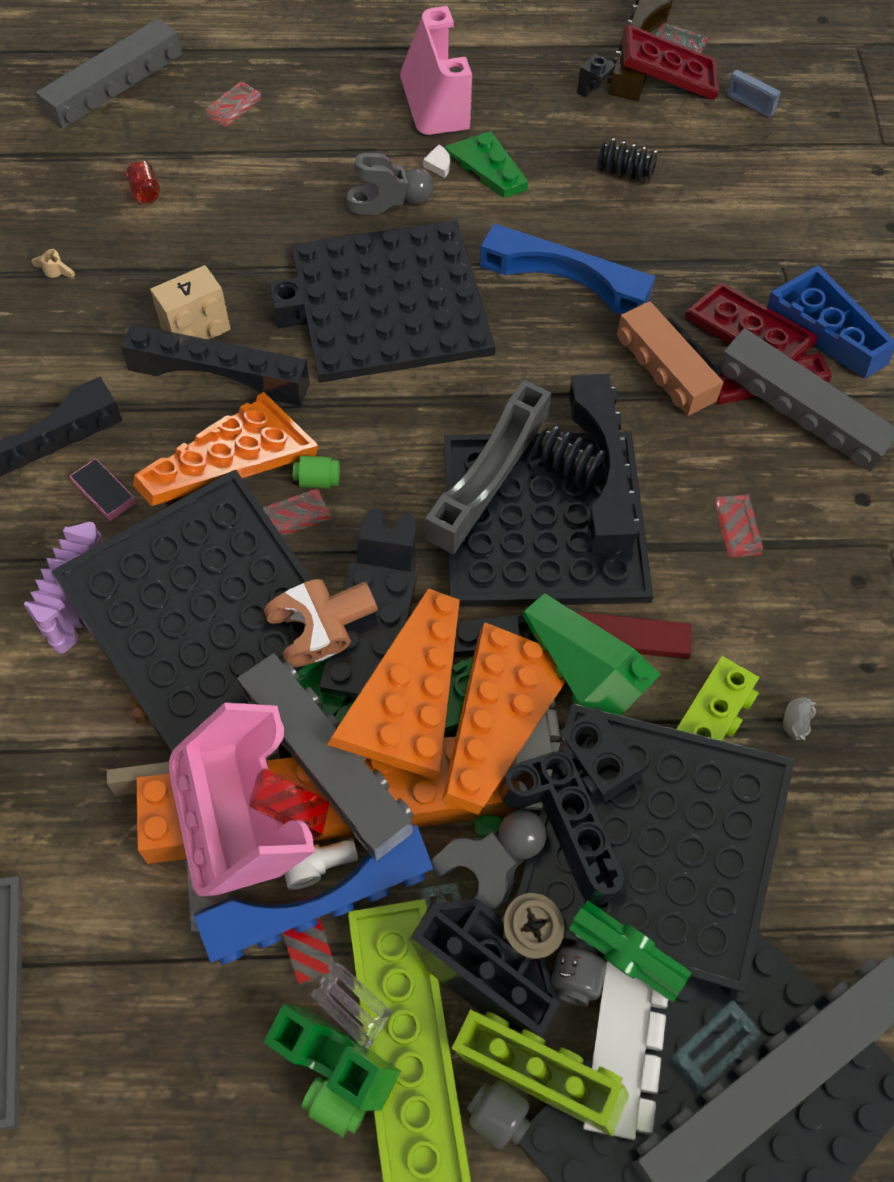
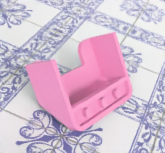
(212, 789)

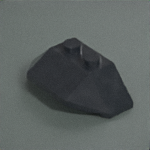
(468, 953)

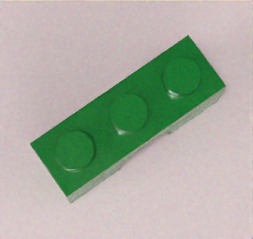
(352, 1070)

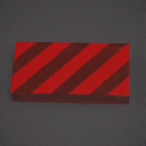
(288, 802)

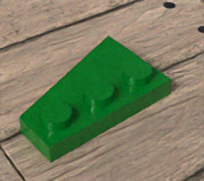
(490, 162)

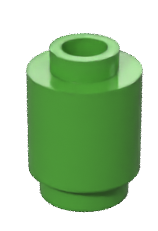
(316, 472)
(330, 1109)

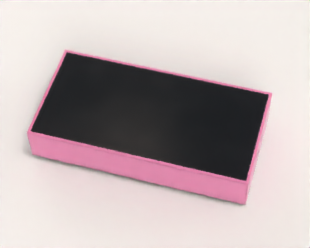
(103, 489)

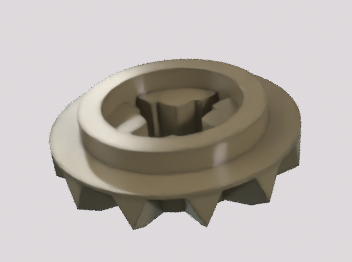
(540, 909)

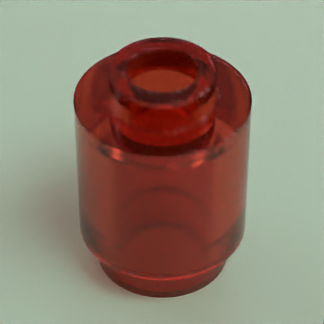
(143, 182)

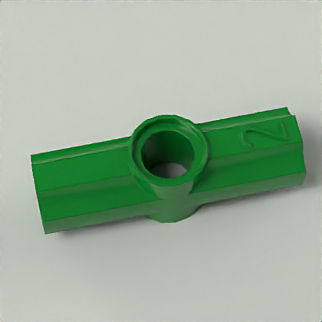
(630, 951)

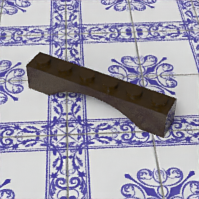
(647, 16)

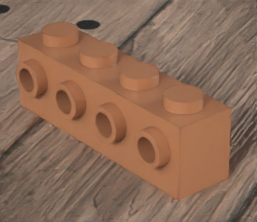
(669, 358)

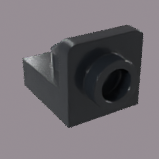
(593, 73)

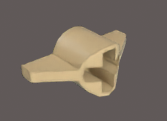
(52, 264)

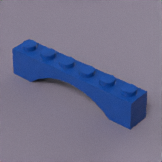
(516, 252)
(240, 924)

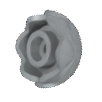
(798, 718)

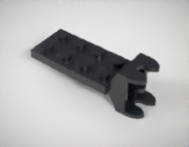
(388, 567)

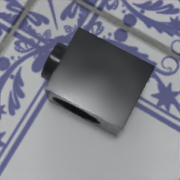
(288, 302)

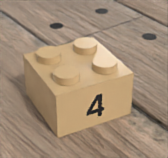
(192, 305)

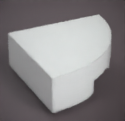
(438, 161)

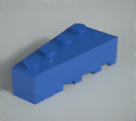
(841, 324)

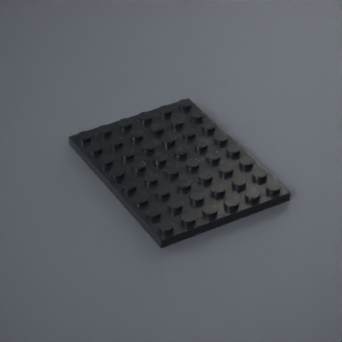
(814, 1142)

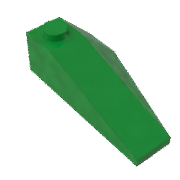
(592, 661)

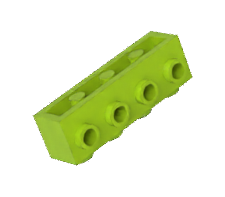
(720, 701)
(542, 1072)

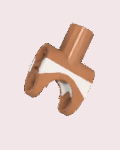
(322, 616)

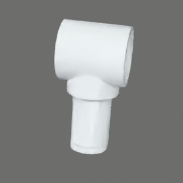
(325, 857)

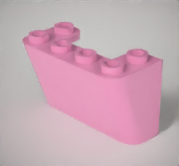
(435, 94)

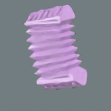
(50, 607)

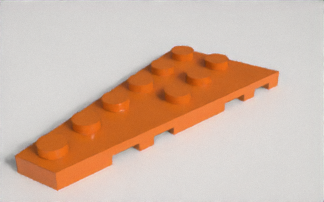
(249, 441)
(406, 699)
(503, 703)

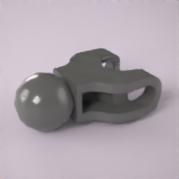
(386, 185)
(495, 856)

